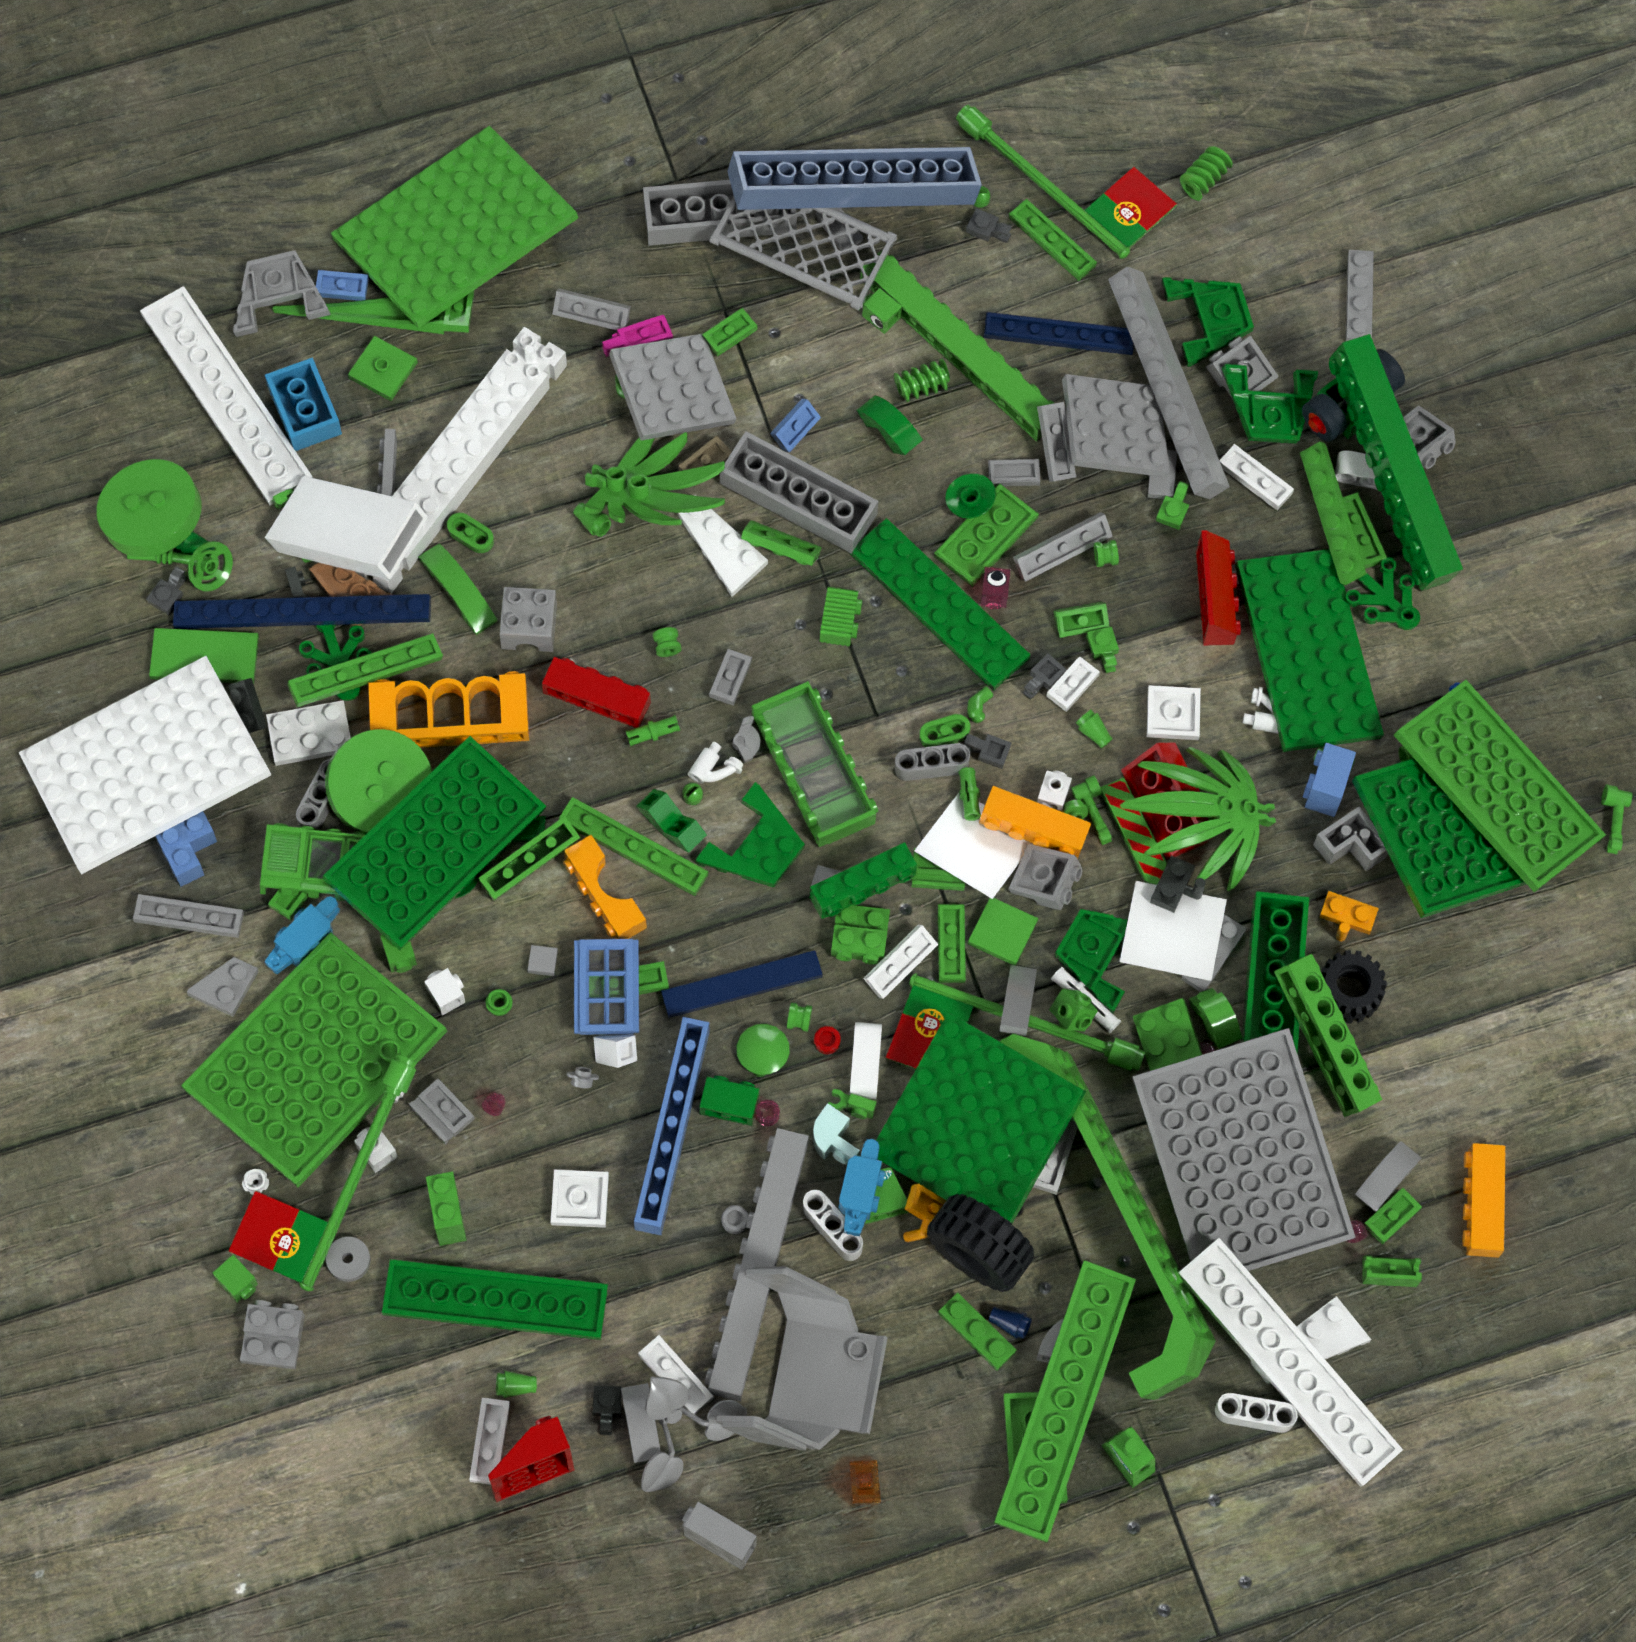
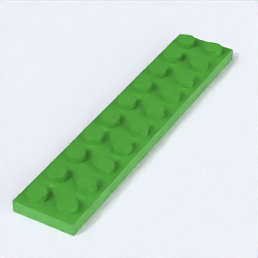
(1064, 1401)

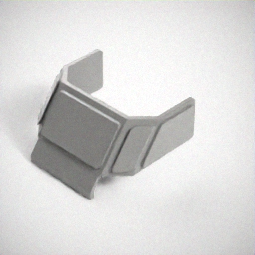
(816, 1380)

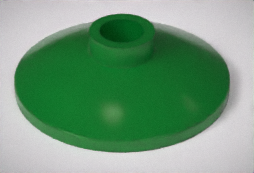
(967, 488)

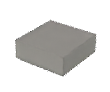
(542, 960)

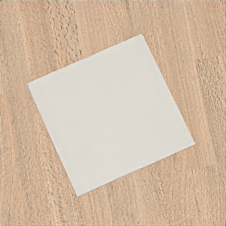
(971, 850)
(1173, 941)

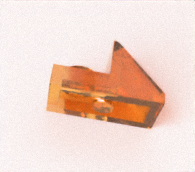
(864, 1483)

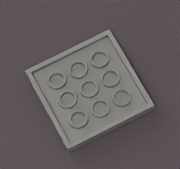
(672, 386)
(1115, 426)

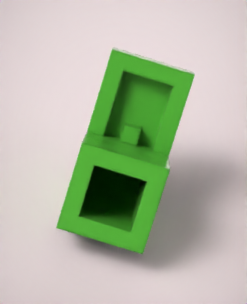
(1217, 1017)

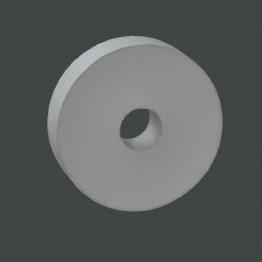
(348, 1271)

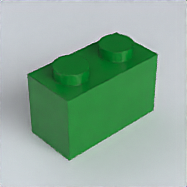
(729, 1100)

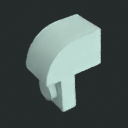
(827, 1135)

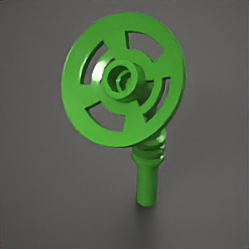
(201, 562)

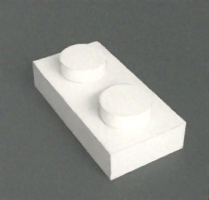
(1072, 684)

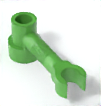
(1086, 792)
(1617, 800)

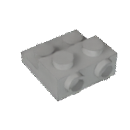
(1245, 353)
(1429, 435)
(1046, 876)
(272, 1335)

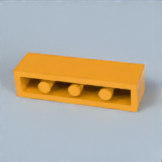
(1034, 822)
(1485, 1200)

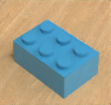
(303, 404)

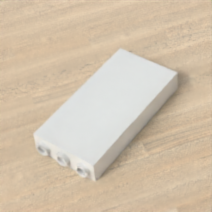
(346, 527)

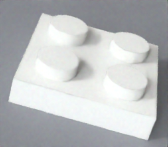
(1173, 712)
(579, 1198)

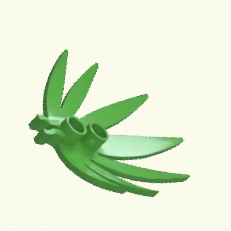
(641, 494)
(1227, 808)

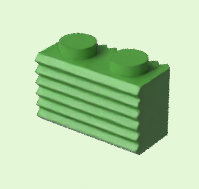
(839, 616)

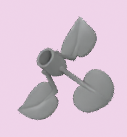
(666, 1404)

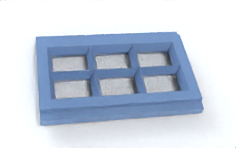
(606, 986)

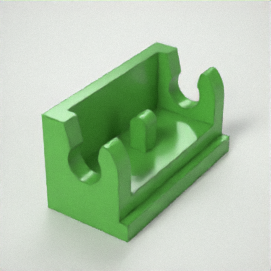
(1391, 1271)

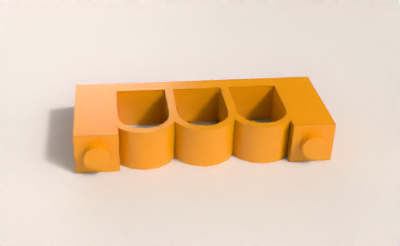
(511, 689)

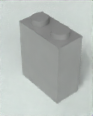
(719, 1535)

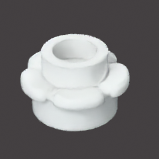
(255, 1174)

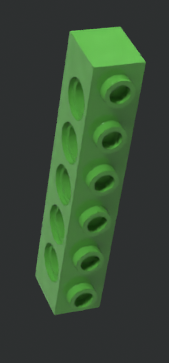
(1328, 1035)

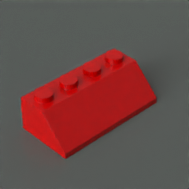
(1216, 590)
(1146, 782)

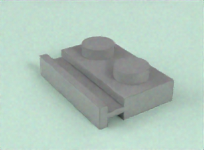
(441, 1111)

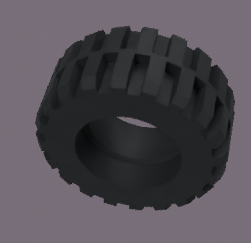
(980, 1242)

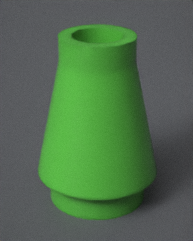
(596, 524)
(1093, 727)
(513, 1384)

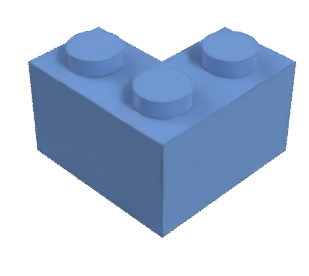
(1327, 786)
(182, 842)

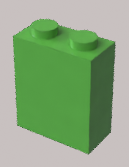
(446, 1208)

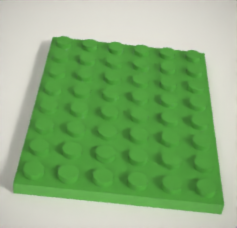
(454, 226)
(312, 1059)

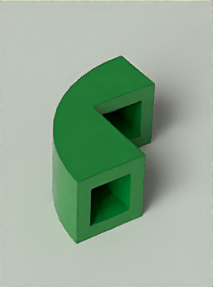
(891, 423)
(669, 820)

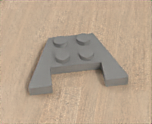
(273, 282)

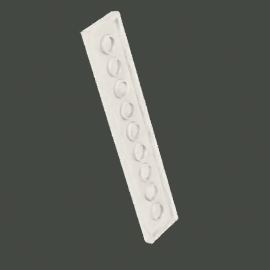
(225, 394)
(1290, 1362)

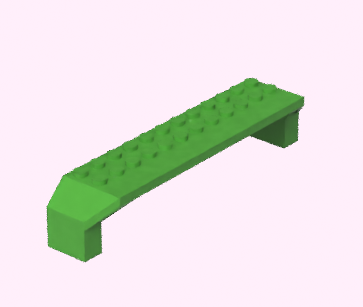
(1189, 1335)

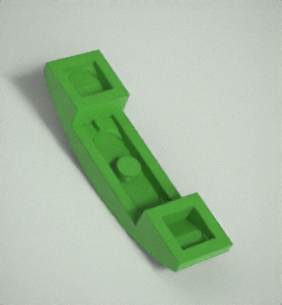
(458, 587)

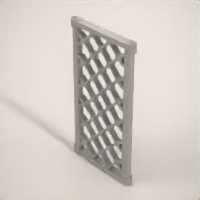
(795, 272)

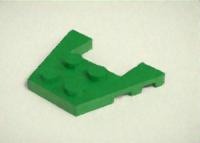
(1220, 311)
(1270, 414)
(765, 851)
(1090, 949)

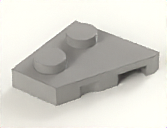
(225, 986)

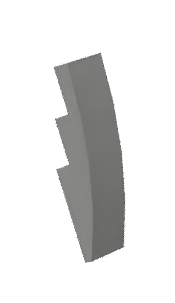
(1018, 1000)

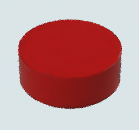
(827, 1040)

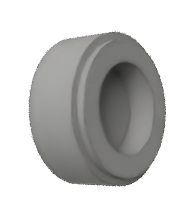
(734, 1219)

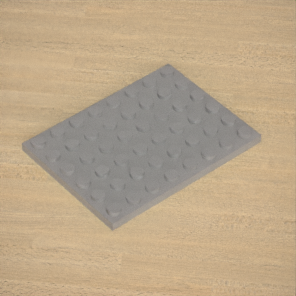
(1244, 1152)

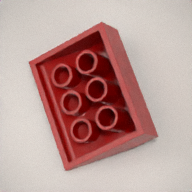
(533, 1460)

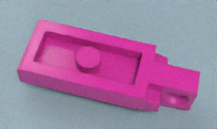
(640, 333)

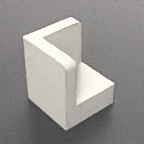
(615, 1049)

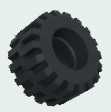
(1363, 970)

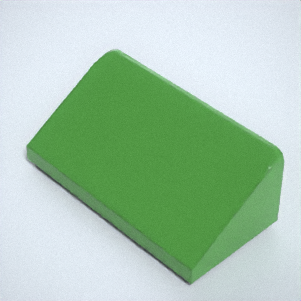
(1081, 619)

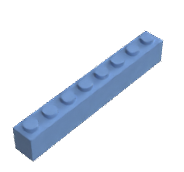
(672, 1126)

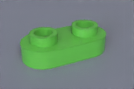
(471, 534)
(943, 730)

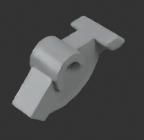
(747, 740)

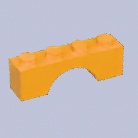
(621, 915)

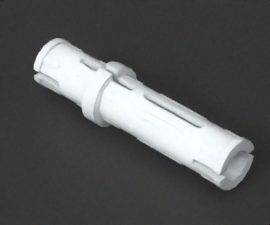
(1108, 1020)

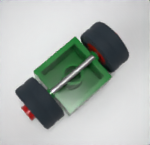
(1327, 411)

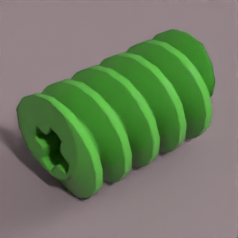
(1205, 172)
(922, 380)

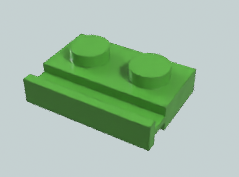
(934, 877)

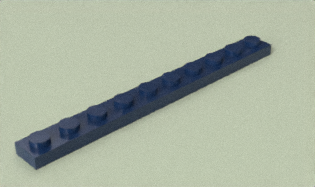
(302, 611)

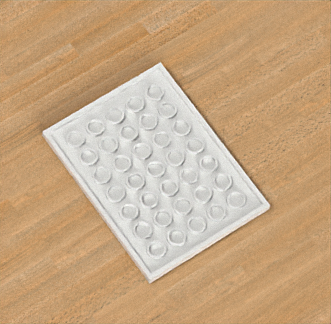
(144, 764)

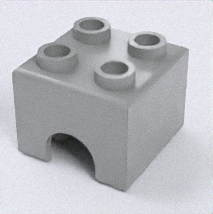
(528, 618)

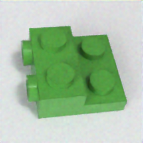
(860, 934)

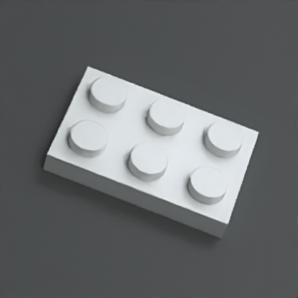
(308, 732)

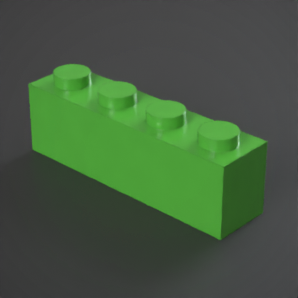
(529, 858)

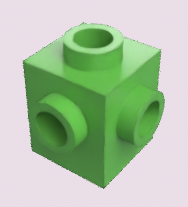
(1073, 1010)

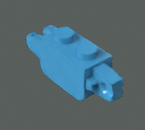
(302, 935)
(859, 1188)

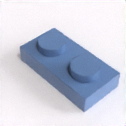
(342, 285)
(795, 425)

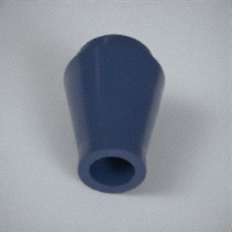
(1012, 1322)

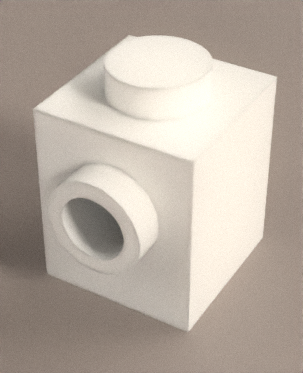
(1054, 790)
(445, 990)
(382, 1153)

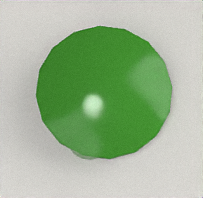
(762, 1049)

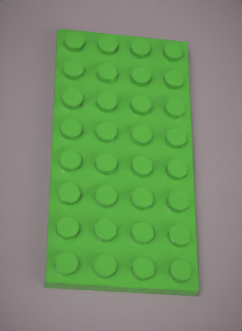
(1499, 785)

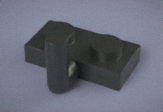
(248, 705)
(1175, 884)

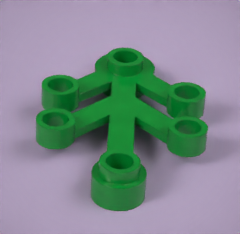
(1385, 597)
(336, 656)

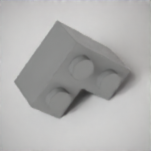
(1352, 834)

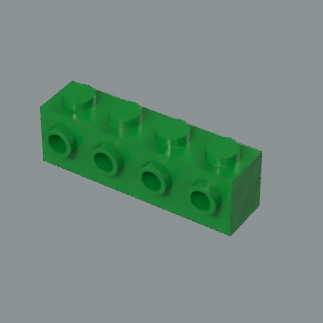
(863, 881)

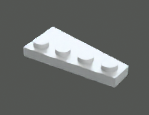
(730, 556)
(1331, 1331)

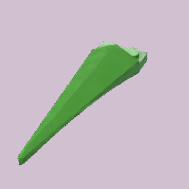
(386, 314)

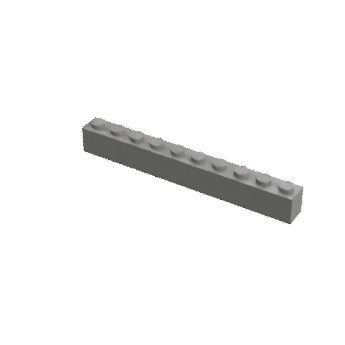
(1168, 383)
(760, 1250)

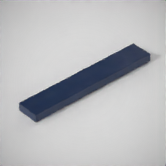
(1058, 333)
(741, 984)

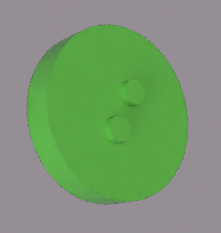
(149, 508)
(373, 776)

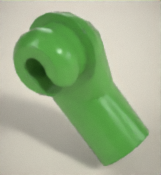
(975, 704)

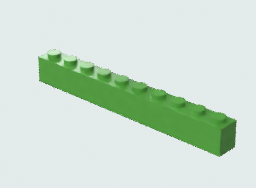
(960, 345)

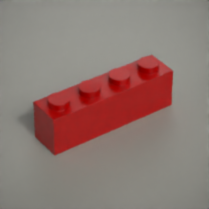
(596, 692)

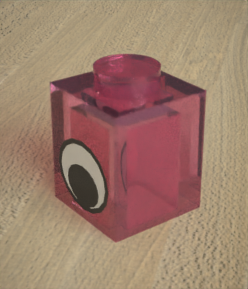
(995, 587)

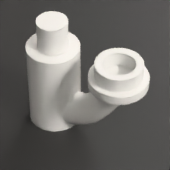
(1260, 720)
(701, 769)

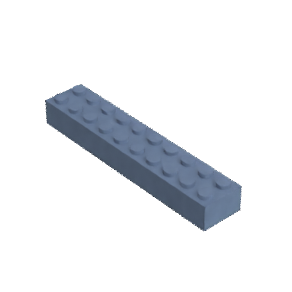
(853, 178)

